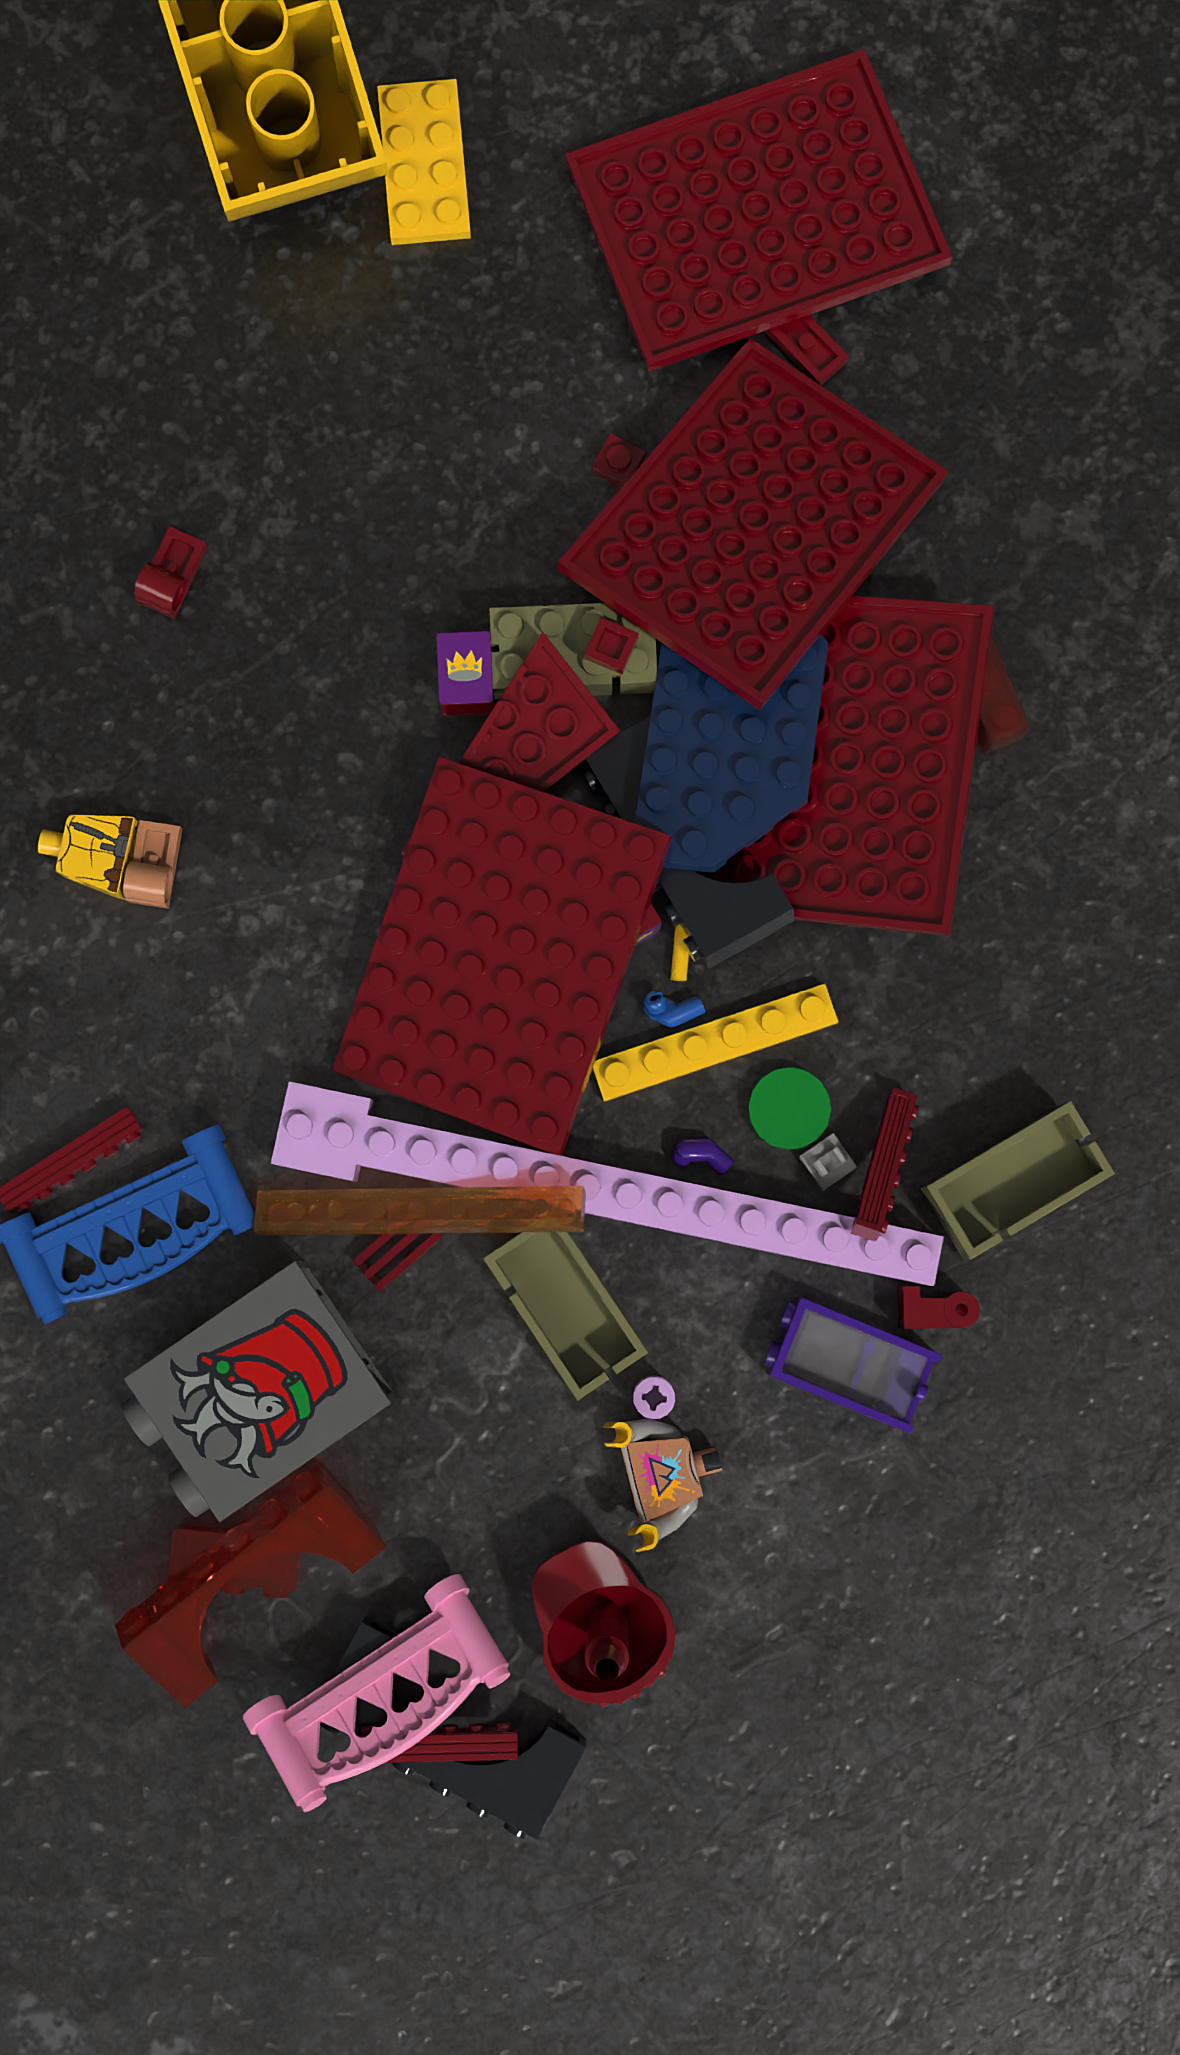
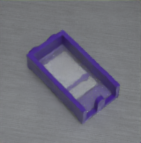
(851, 1363)

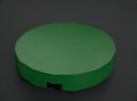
(789, 1108)

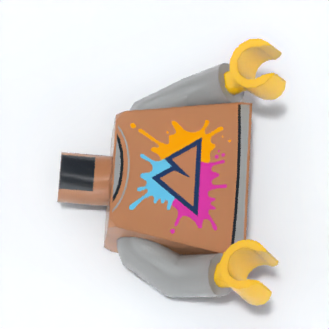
(661, 1475)

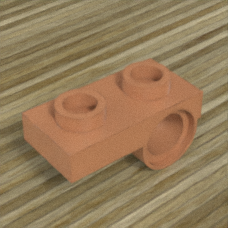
(153, 865)

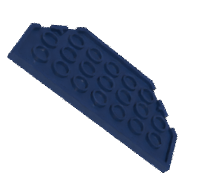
(721, 767)

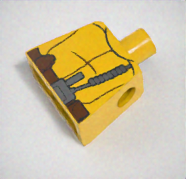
(93, 850)

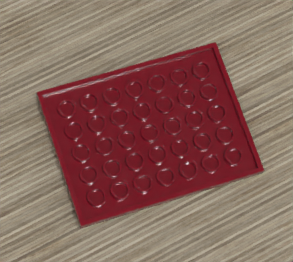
(757, 209)
(753, 522)
(886, 770)
(501, 955)

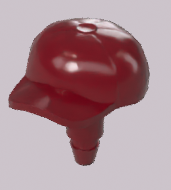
(600, 1625)

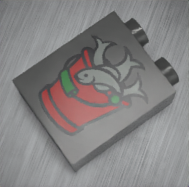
(255, 1392)

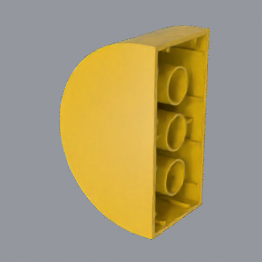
(274, 99)

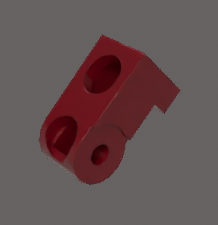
(952, 1310)

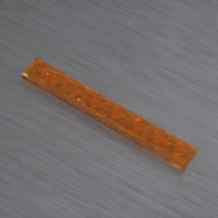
(420, 1210)

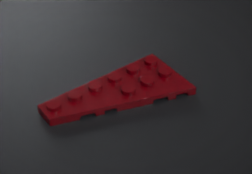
(540, 724)

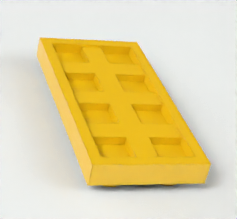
(424, 162)

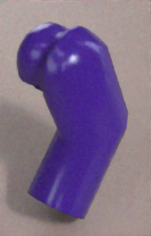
(701, 1149)

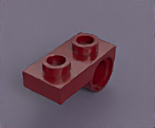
(167, 579)

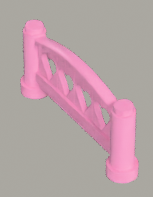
(294, 1732)

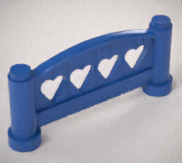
(41, 1250)

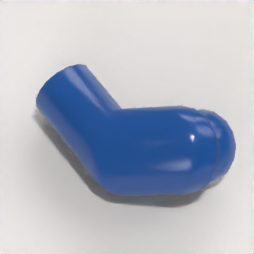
(670, 1012)

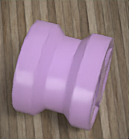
(654, 1390)

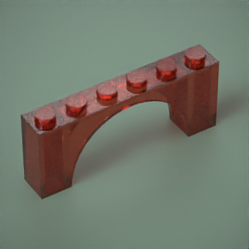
(305, 1518)

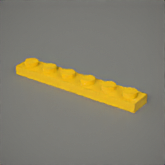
(714, 1042)

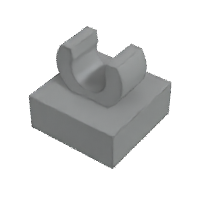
(827, 1162)

